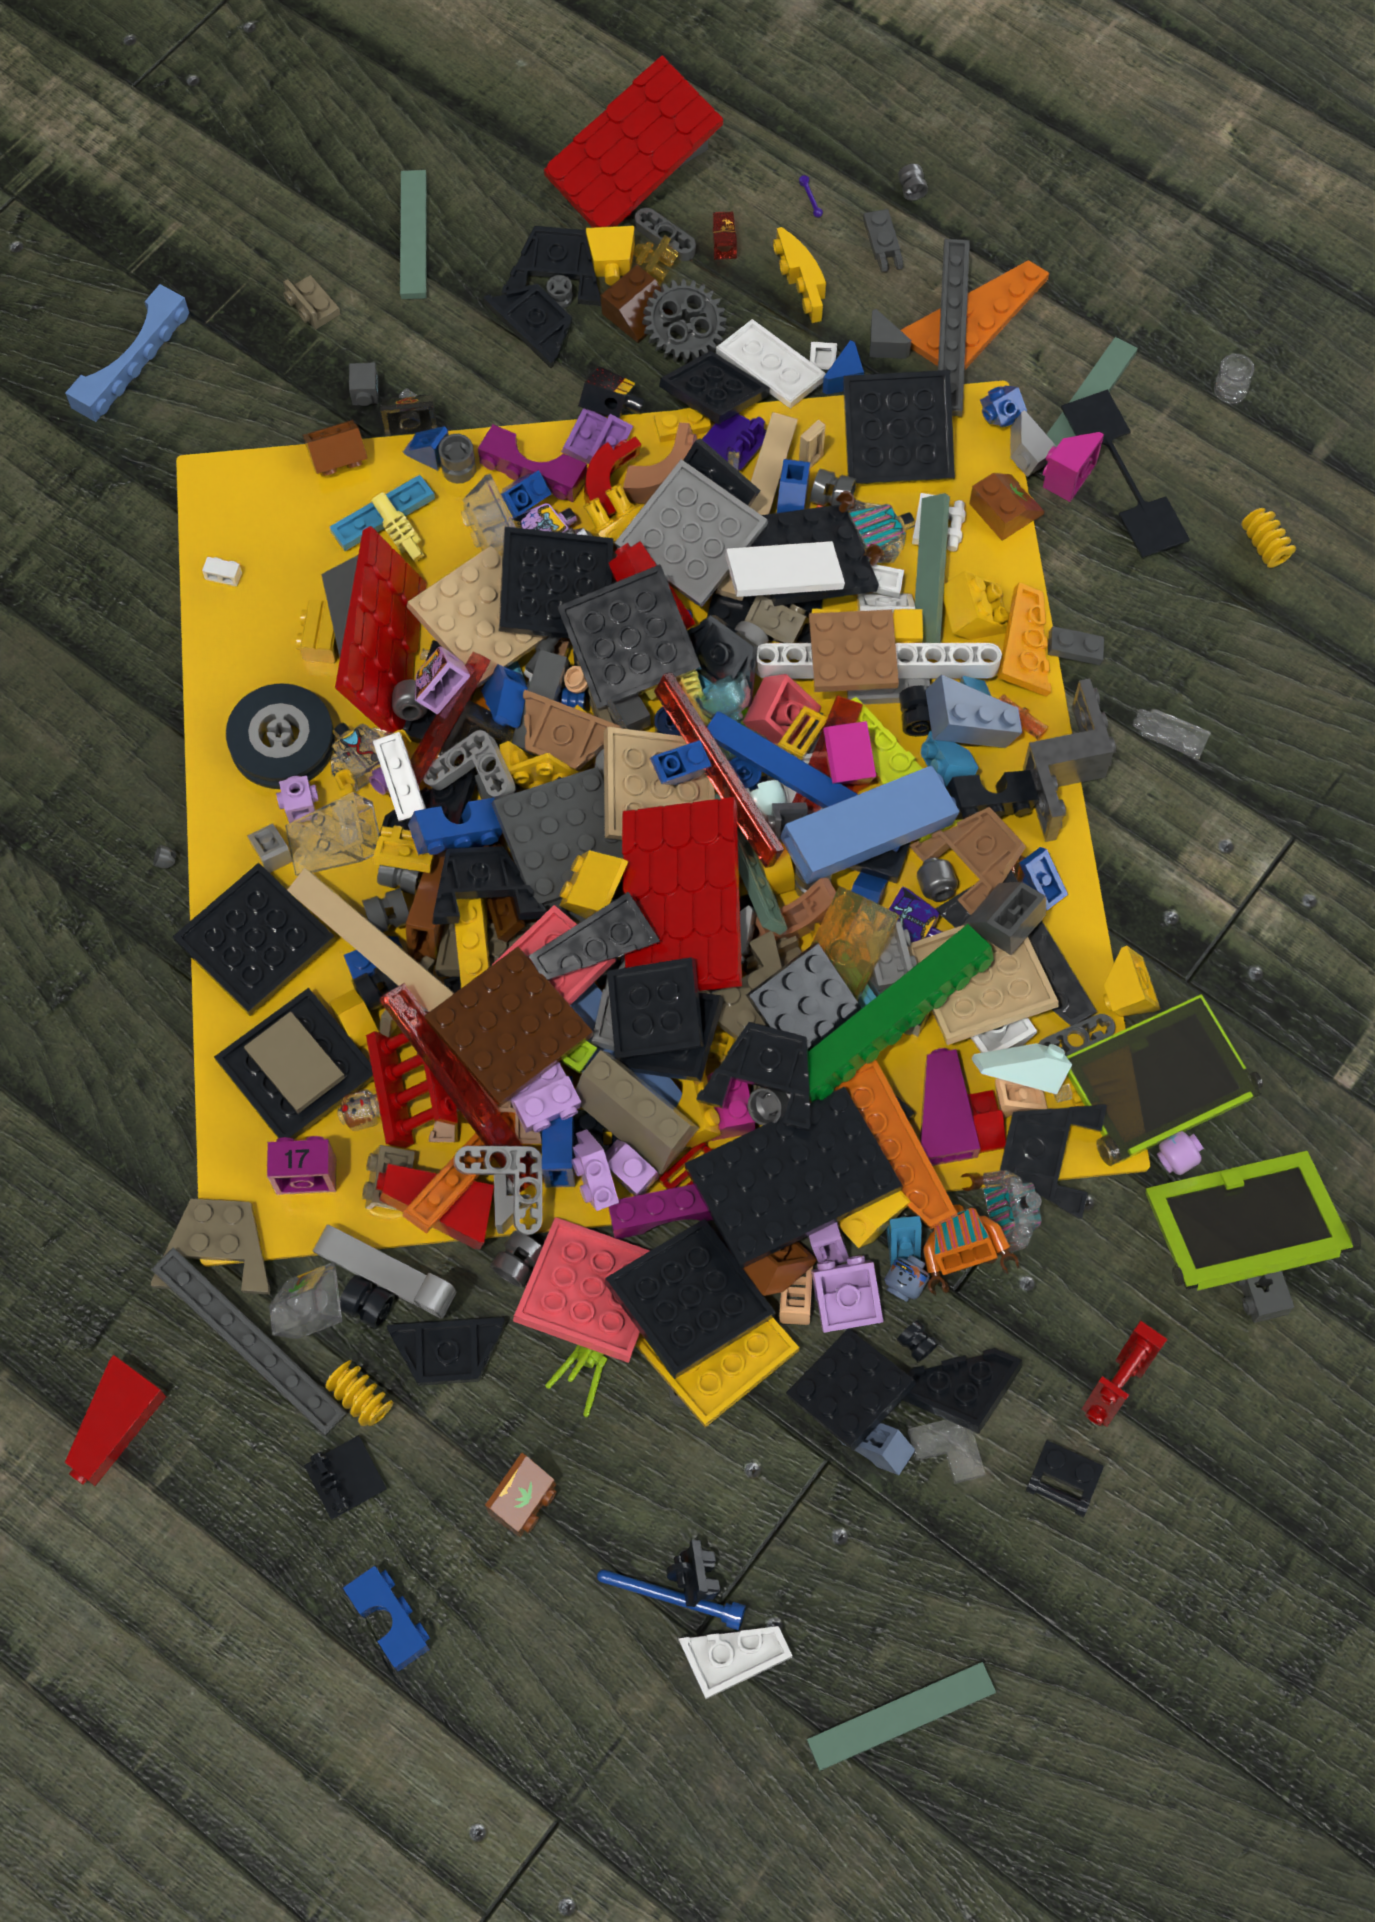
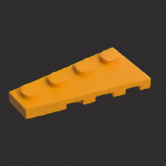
(1024, 645)

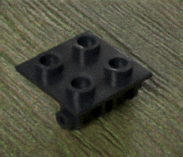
(344, 1477)

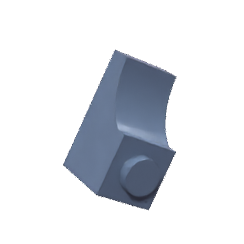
(886, 1448)

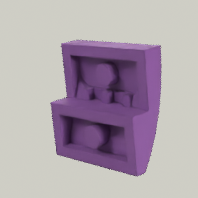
(592, 432)

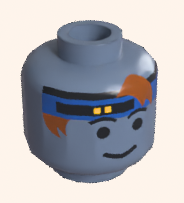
(906, 1278)

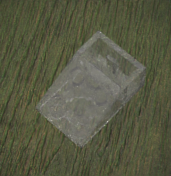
(334, 835)

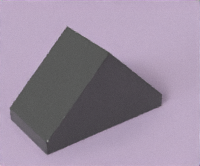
(887, 339)

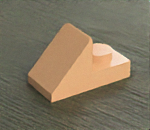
(1017, 1097)

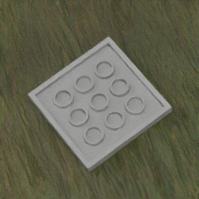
(690, 528)

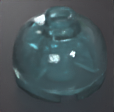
(725, 697)

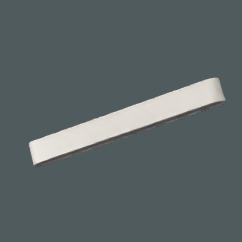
(914, 652)

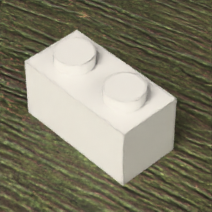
(222, 571)

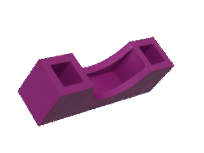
(562, 475)
(642, 1212)

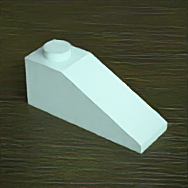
(1027, 1065)

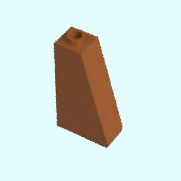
(421, 935)

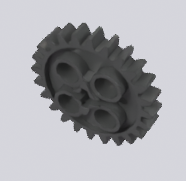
(676, 299)

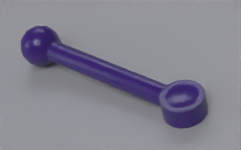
(804, 181)

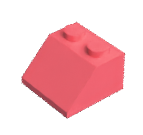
(777, 706)

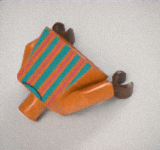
(962, 1244)

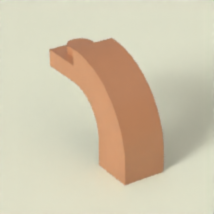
(644, 480)
(803, 912)

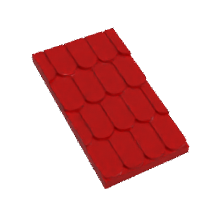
(634, 145)
(374, 626)
(687, 886)

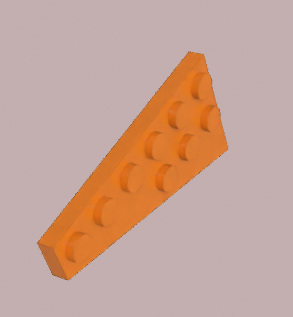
(988, 312)
(899, 1144)

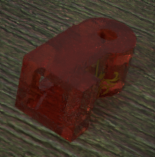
(724, 235)

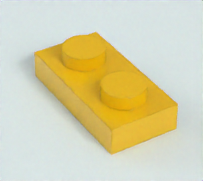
(668, 423)

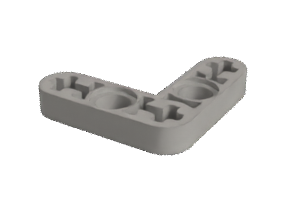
(478, 758)
(513, 1167)

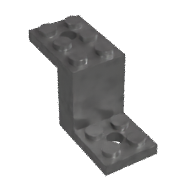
(1070, 758)

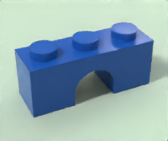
(435, 833)
(404, 1640)

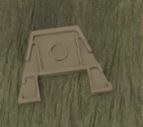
(736, 1006)
(222, 1233)

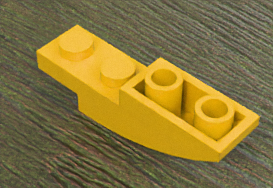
(803, 270)

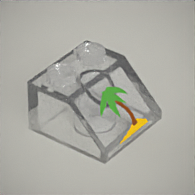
(306, 1304)

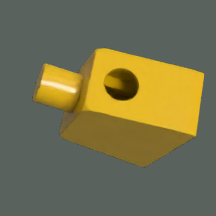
(611, 251)

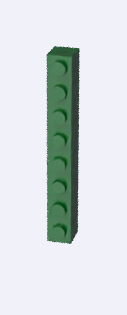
(896, 1010)

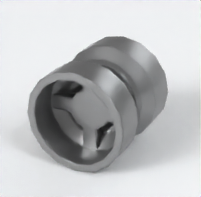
(913, 184)

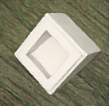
(823, 354)

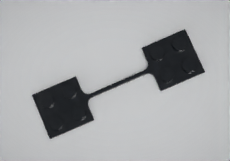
(1150, 524)

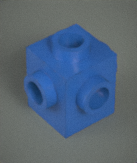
(1002, 405)

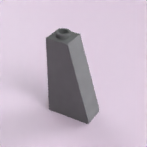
(547, 682)

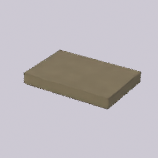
(294, 1062)

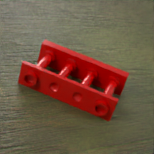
(393, 1097)
(1133, 1360)

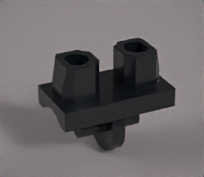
(690, 1571)

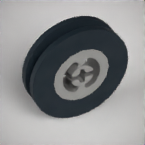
(275, 709)

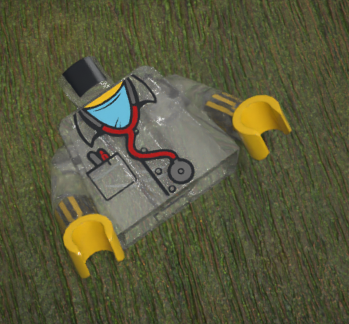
(355, 754)

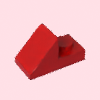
(987, 1121)

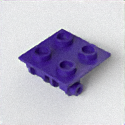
(737, 435)

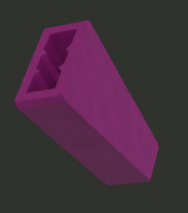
(946, 1116)

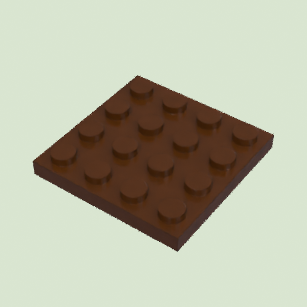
(508, 1026)

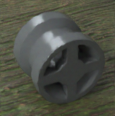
(563, 287)

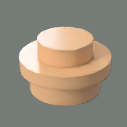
(575, 680)

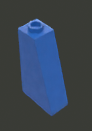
(558, 1153)

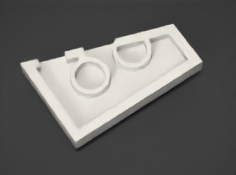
(731, 1658)

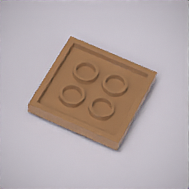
(853, 650)

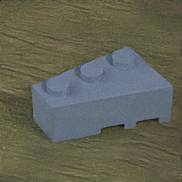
(970, 715)

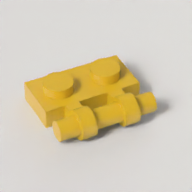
(398, 850)

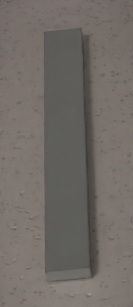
(953, 317)
(249, 1341)

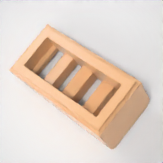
(793, 1310)

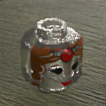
(359, 1110)

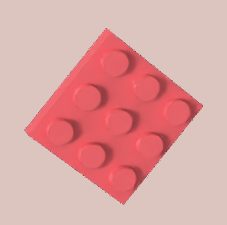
(545, 930)

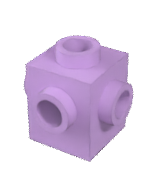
(297, 797)

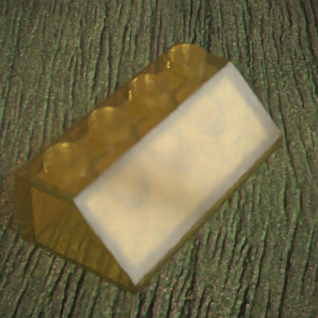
(855, 936)

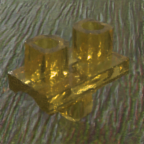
(663, 253)

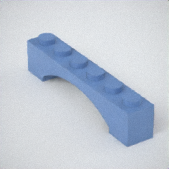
(96, 392)

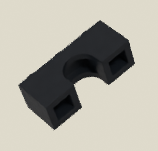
(1014, 794)

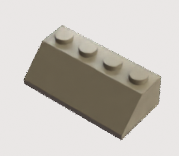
(634, 1111)

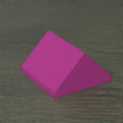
(850, 753)

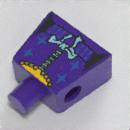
(915, 915)

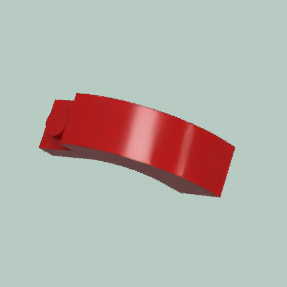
(603, 465)

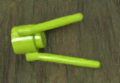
(587, 1358)

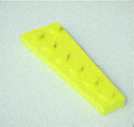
(889, 756)

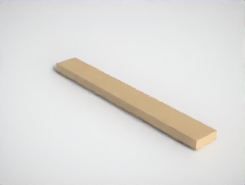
(767, 475)
(369, 940)

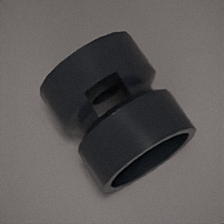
(915, 711)
(367, 989)
(364, 1300)

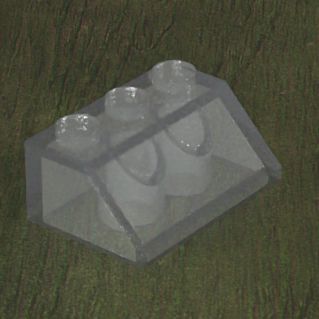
(486, 515)

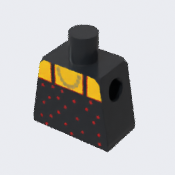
(609, 394)

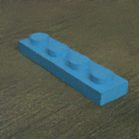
(404, 498)

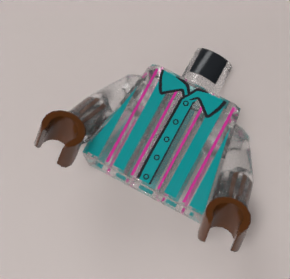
(877, 527)
(1010, 1205)

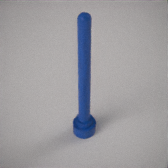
(730, 1613)

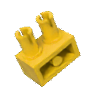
(613, 526)

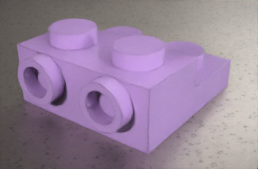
(546, 1100)
(595, 1172)
(847, 1294)

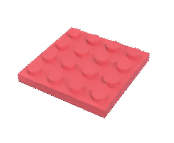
(570, 1293)

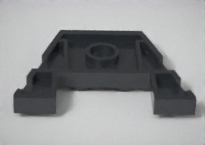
(554, 253)
(482, 874)
(768, 1060)
(1037, 1149)

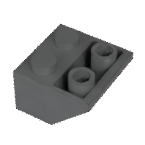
(1008, 915)

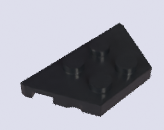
(534, 319)
(723, 651)
(447, 1349)

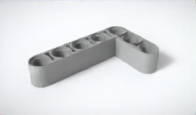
(384, 1271)

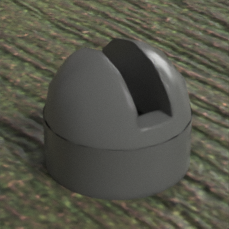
(164, 857)

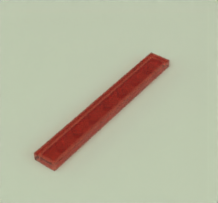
(721, 772)
(453, 1076)

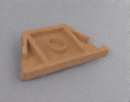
(562, 731)

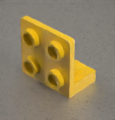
(530, 770)

